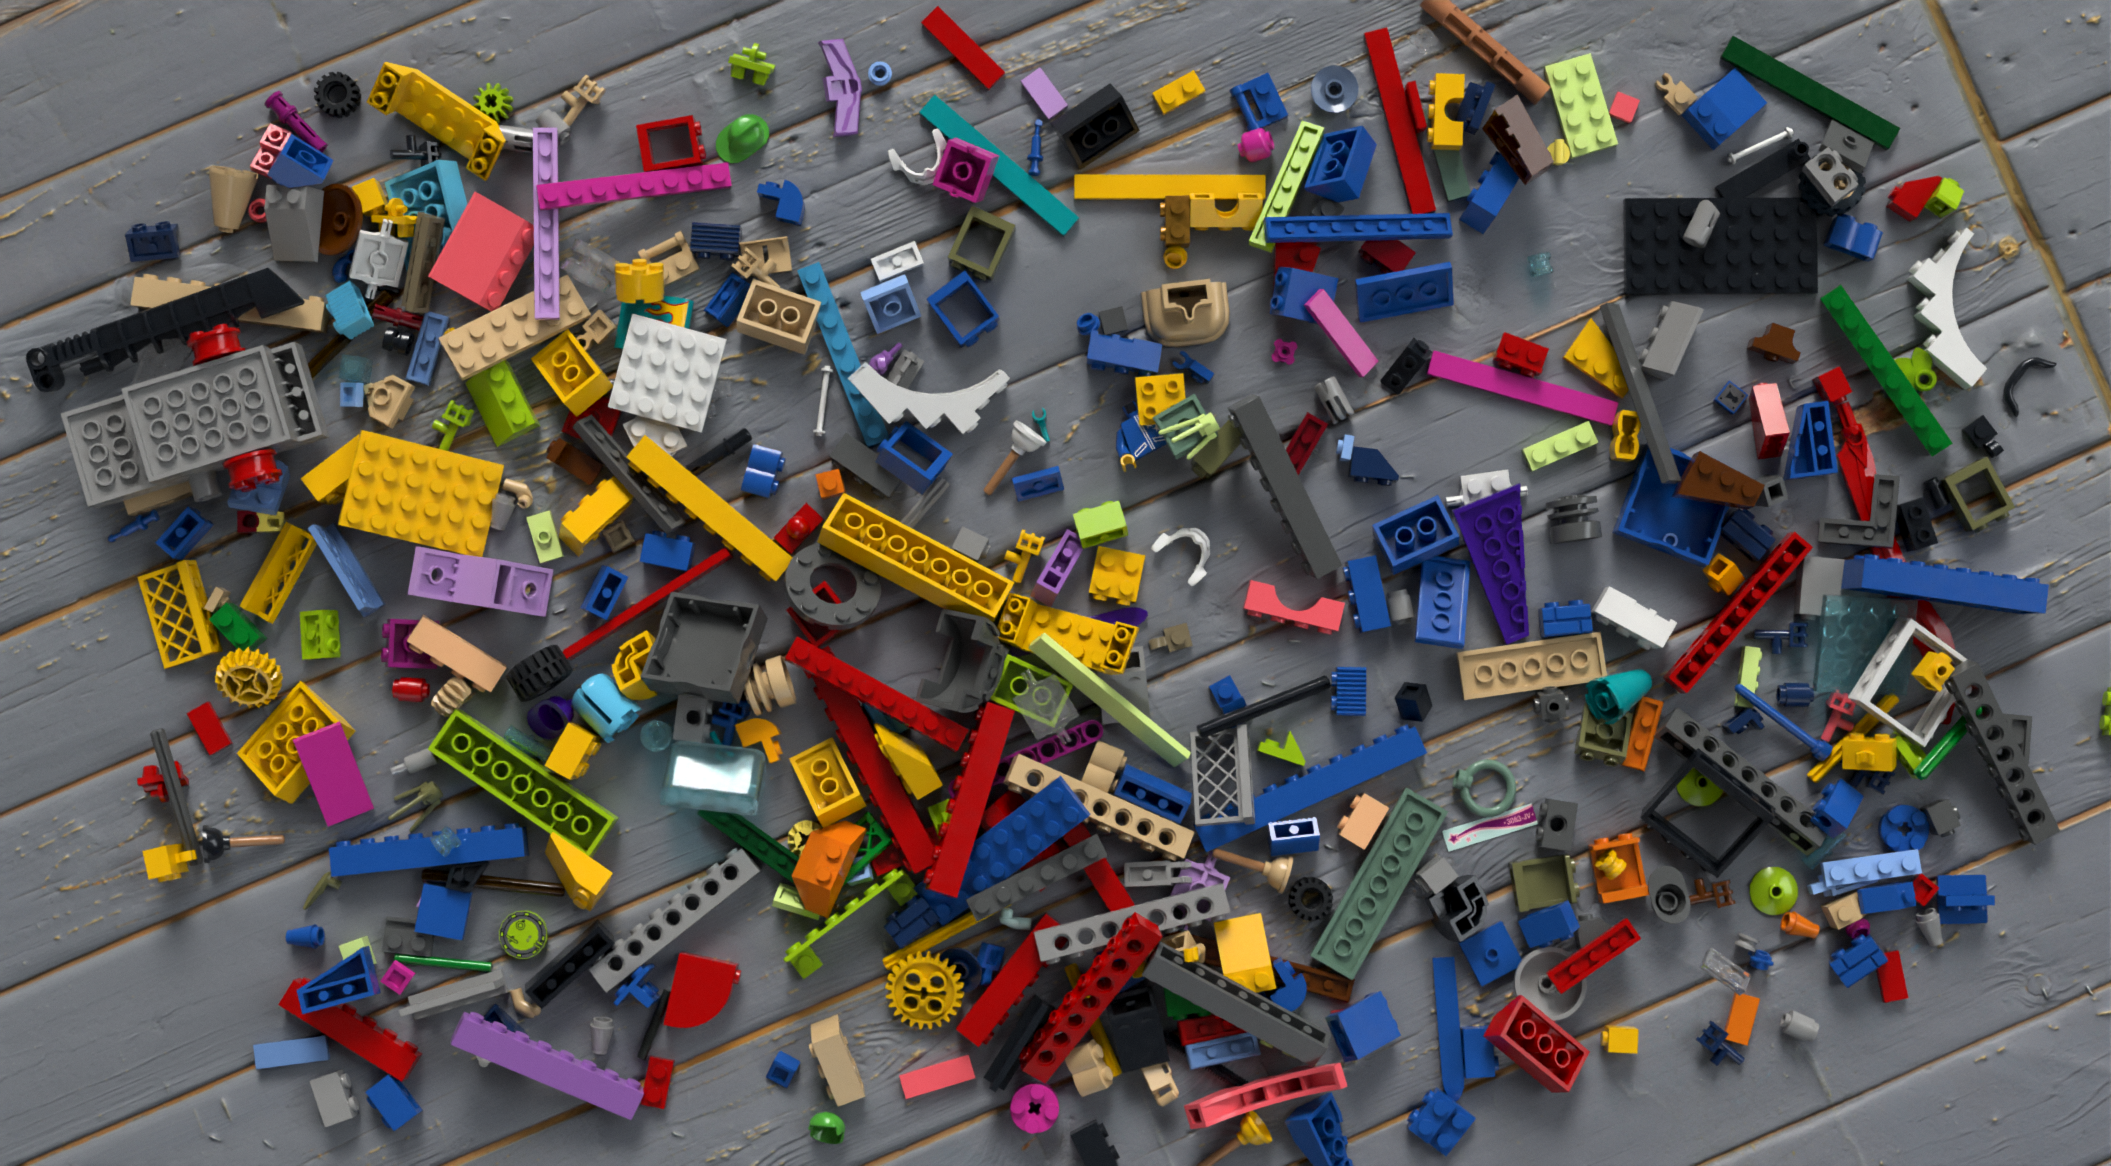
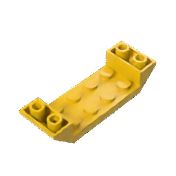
(439, 114)
(1091, 641)

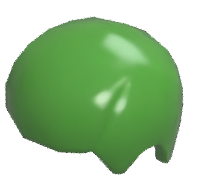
(827, 1128)

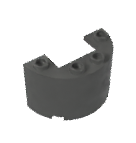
(970, 664)

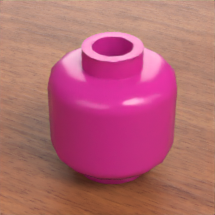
(1256, 145)

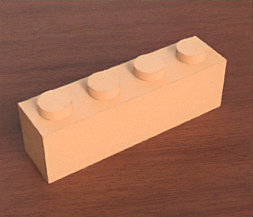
(456, 653)

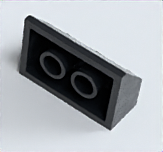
(1095, 126)

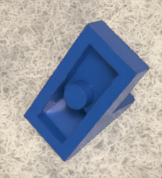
(1227, 695)

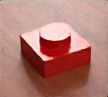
(1923, 889)

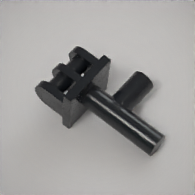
(423, 154)

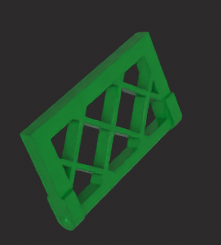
(871, 853)

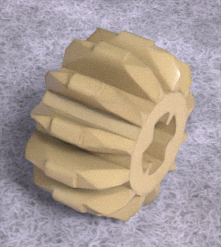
(451, 696)

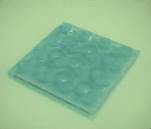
(1850, 637)

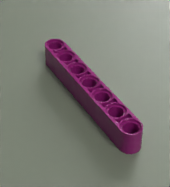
(1060, 750)

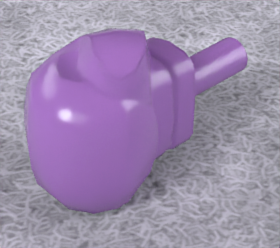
(882, 360)

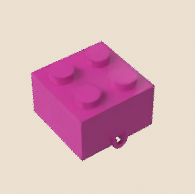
(965, 170)

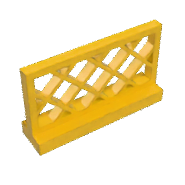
(196, 600)

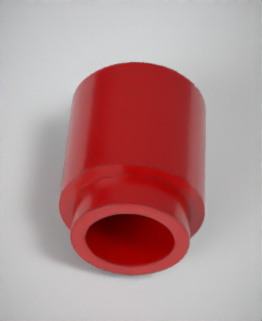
(411, 689)

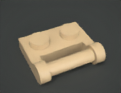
(676, 266)

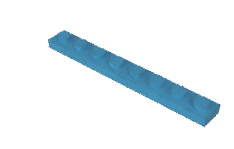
(842, 352)

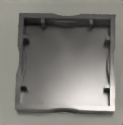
(704, 648)

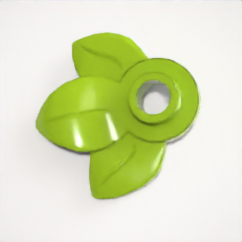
(1915, 367)

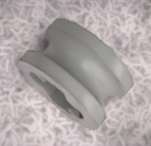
(1746, 942)

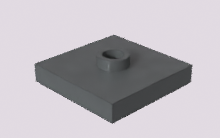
(1850, 145)

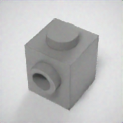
(971, 544)

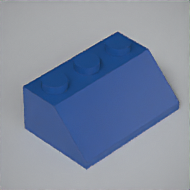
(1341, 164)

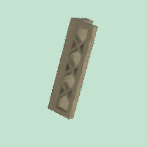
(422, 259)

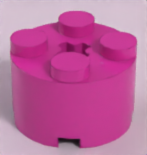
(1037, 1093)

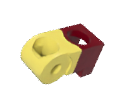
(255, 522)

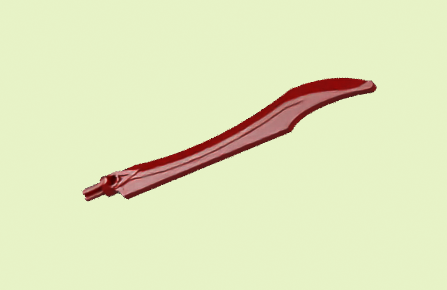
(1858, 473)

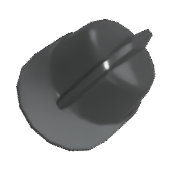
(1669, 895)

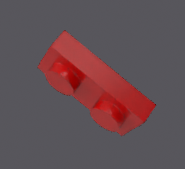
(657, 1082)

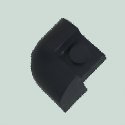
(1459, 908)

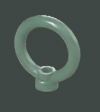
(1463, 781)

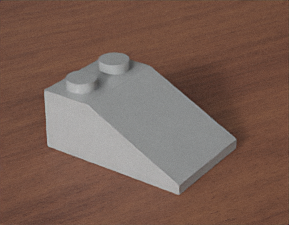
(294, 222)

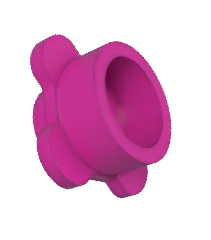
(1279, 356)

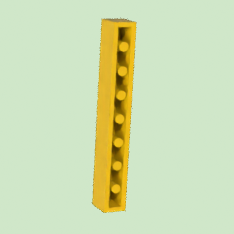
(710, 508)

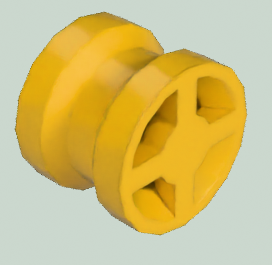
(1610, 864)

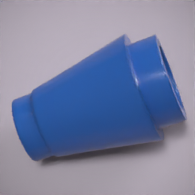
(308, 936)

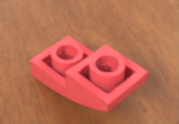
(271, 145)

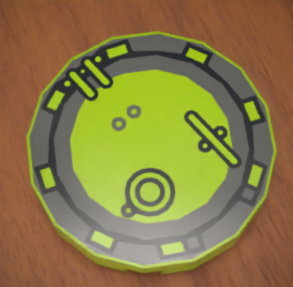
(523, 934)

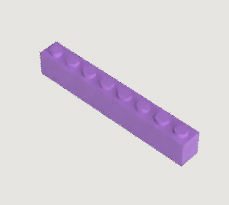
(547, 1065)

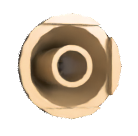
(230, 195)

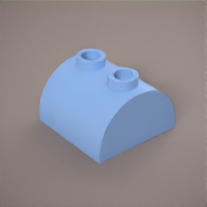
(890, 304)

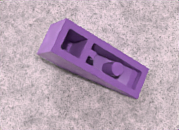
(1057, 569)

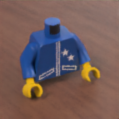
(1136, 440)

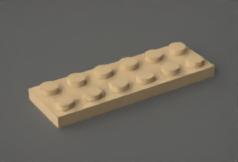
(509, 331)
(1531, 665)

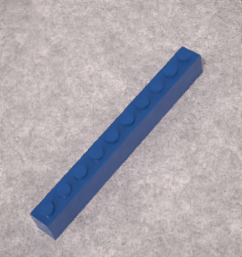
(1318, 784)

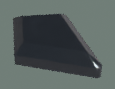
(465, 875)

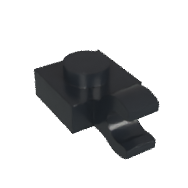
(1981, 434)

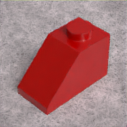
(1912, 196)

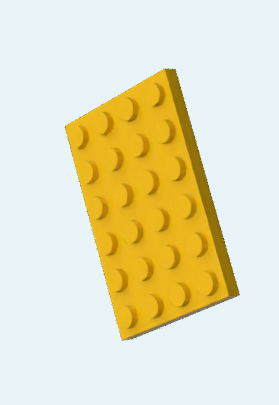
(420, 494)

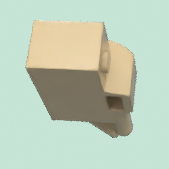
(1158, 1080)

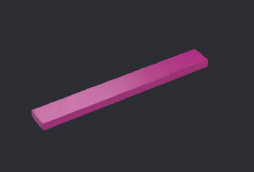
(1522, 388)

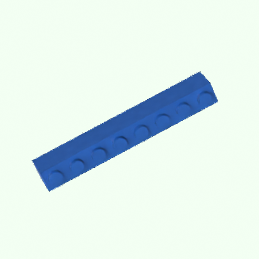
(420, 852)

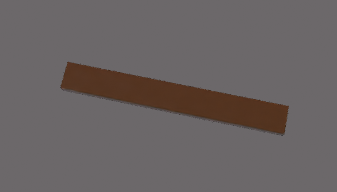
(1317, 980)

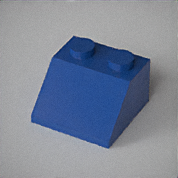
(299, 164)

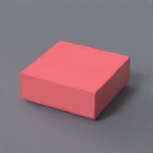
(1623, 107)

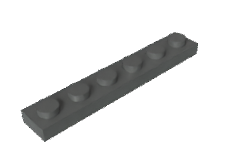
(636, 484)
(1036, 877)

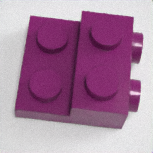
(397, 649)

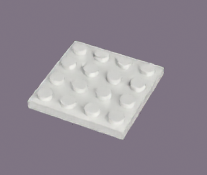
(667, 373)

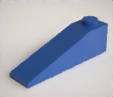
(1318, 1132)

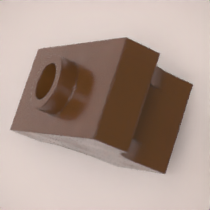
(1776, 344)

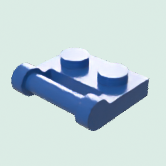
(1266, 99)

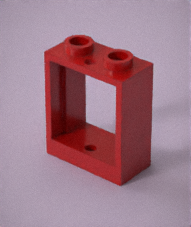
(646, 146)

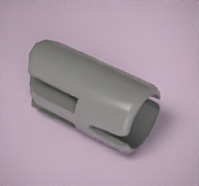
(517, 138)
(1702, 224)
(1328, 392)

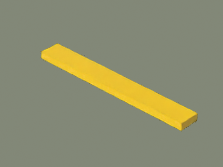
(1158, 186)

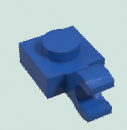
(1199, 372)
(989, 959)

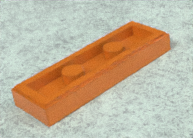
(1642, 732)

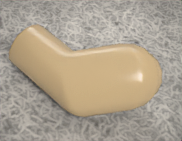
(522, 492)
(522, 1006)

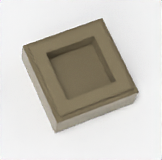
(618, 536)

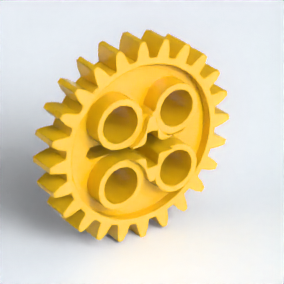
(923, 1011)

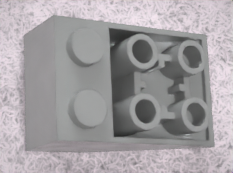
(1130, 685)

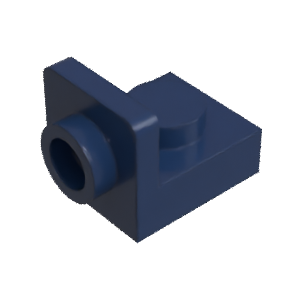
(1738, 723)

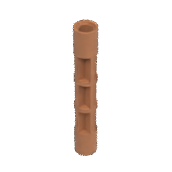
(1487, 48)

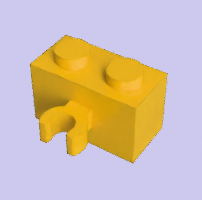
(1869, 753)
(167, 862)

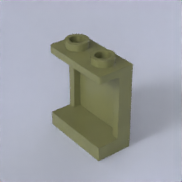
(1543, 882)

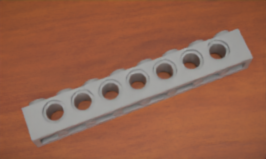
(1213, 894)
(610, 977)

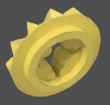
(795, 838)

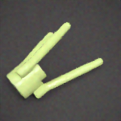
(1204, 424)

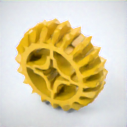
(248, 677)

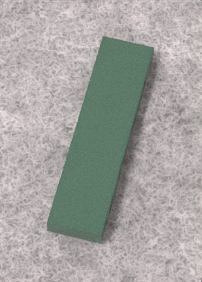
(1450, 169)

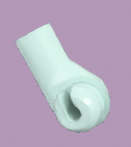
(1014, 922)

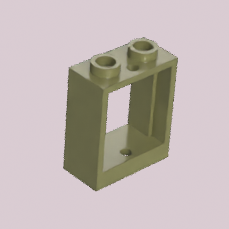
(992, 222)
(1216, 451)
(1958, 504)

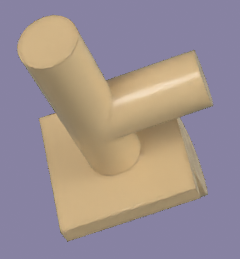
(585, 96)
(752, 267)

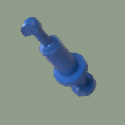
(1035, 156)
(140, 523)

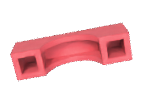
(1262, 599)

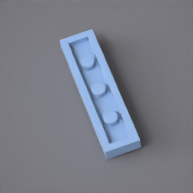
(1870, 868)

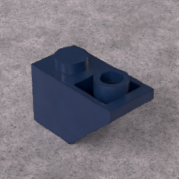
(1371, 464)

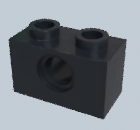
(1915, 525)

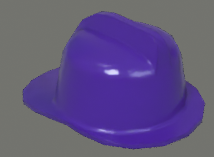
(550, 717)

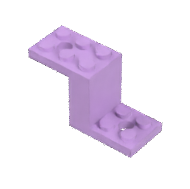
(480, 581)

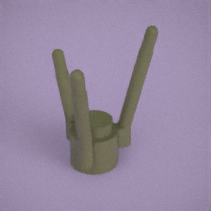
(429, 793)

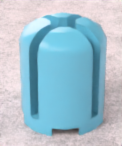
(605, 706)

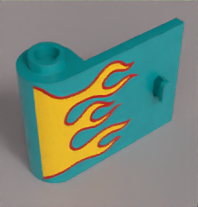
(669, 310)

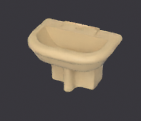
(1186, 320)

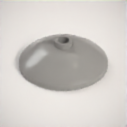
(1530, 978)

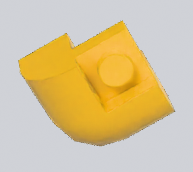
(630, 664)

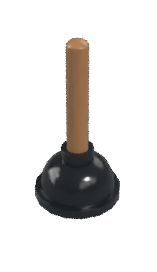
(215, 843)

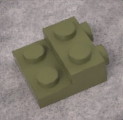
(1603, 740)

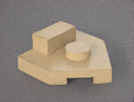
(388, 399)

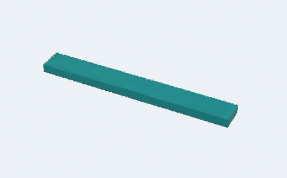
(1006, 170)

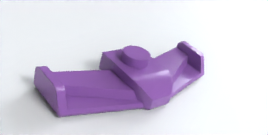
(842, 87)

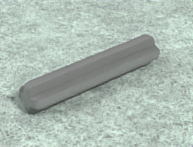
(925, 502)

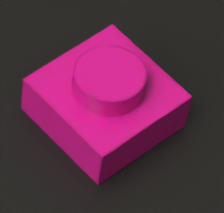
(397, 977)

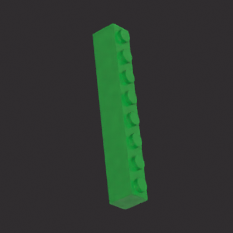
(1886, 370)

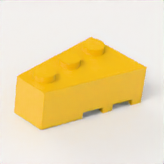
(594, 514)

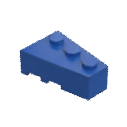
(1811, 443)

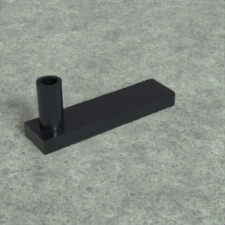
(1765, 171)

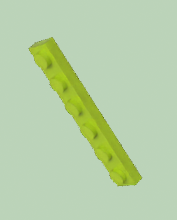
(1288, 180)

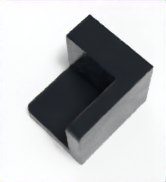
(1413, 701)

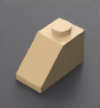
(1843, 910)

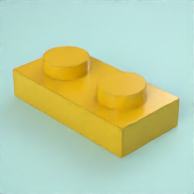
(1178, 92)

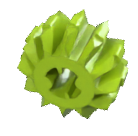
(499, 96)

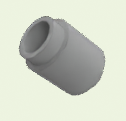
(552, 120)
(1400, 607)
(1799, 1026)

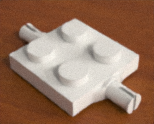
(378, 258)
(662, 433)
(1481, 485)

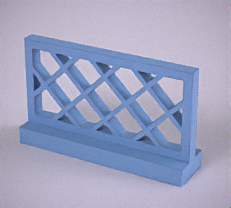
(347, 568)

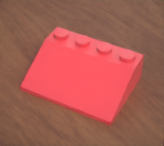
(484, 253)

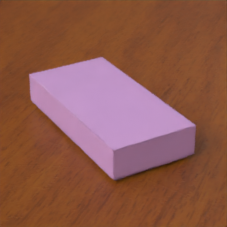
(1044, 93)

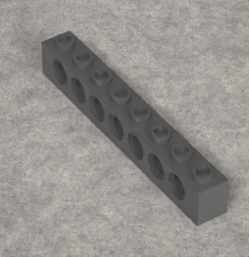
(1791, 817)
(2042, 823)

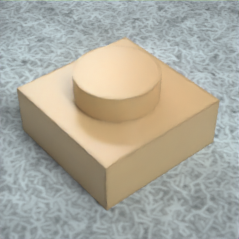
(217, 599)

